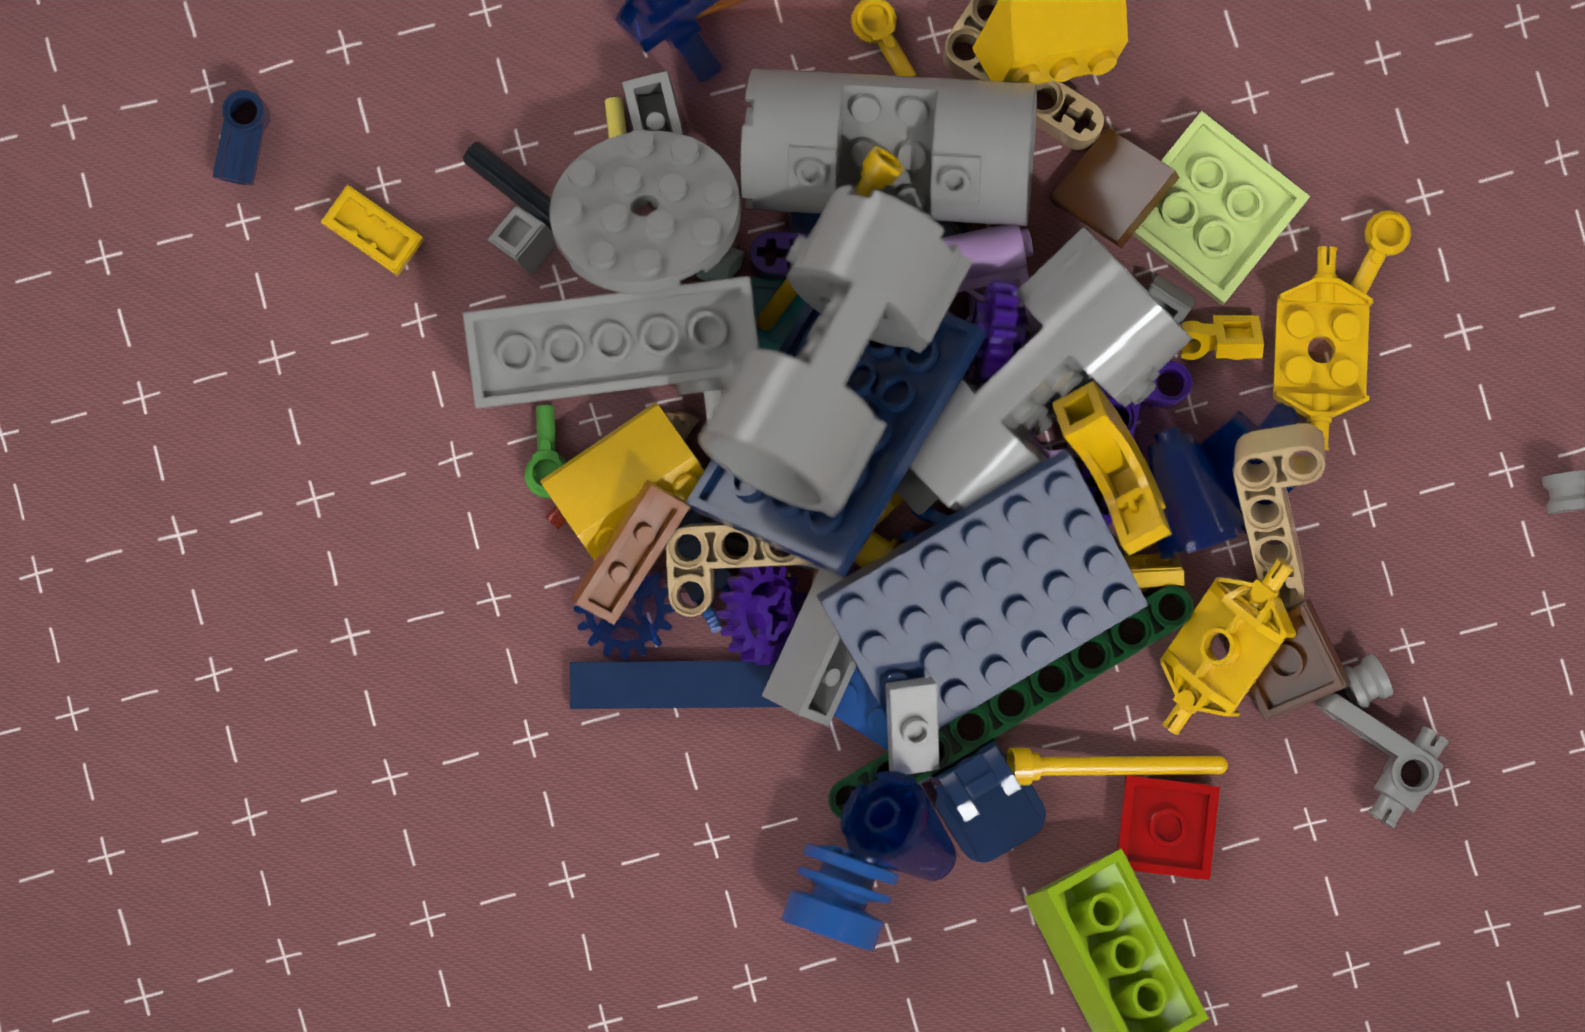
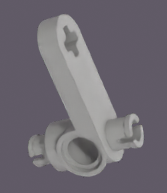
(1394, 793)

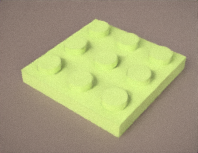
(1219, 210)

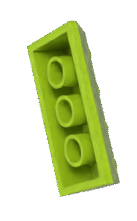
(1115, 950)

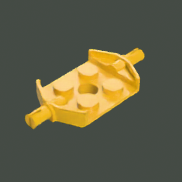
(1327, 311)
(1255, 626)

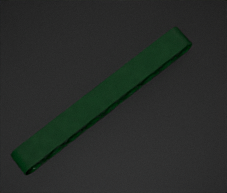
(1033, 697)

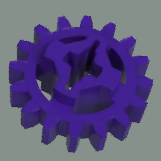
(1003, 326)
(760, 613)

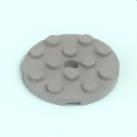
(650, 253)

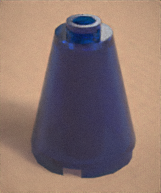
(1195, 497)
(898, 828)

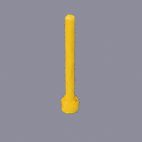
(879, 170)
(1029, 766)

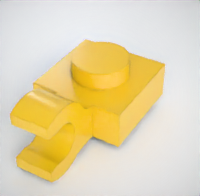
(1229, 335)

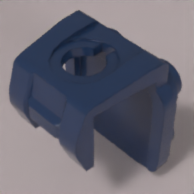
(987, 804)

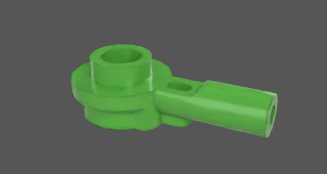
(546, 459)

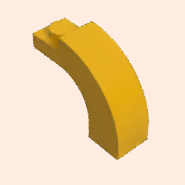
(1116, 464)

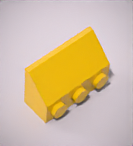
(1051, 39)
(607, 476)

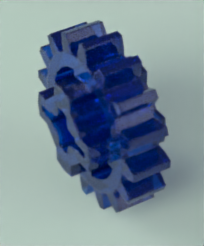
(604, 630)

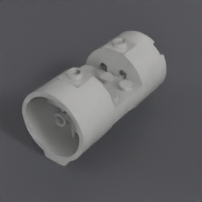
(959, 142)
(1094, 326)
(791, 422)

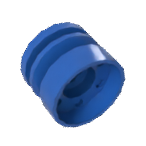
(839, 897)

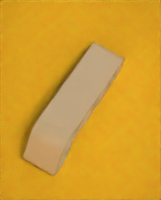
(968, 30)
(1270, 482)
(713, 556)

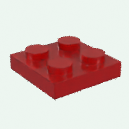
(1168, 826)

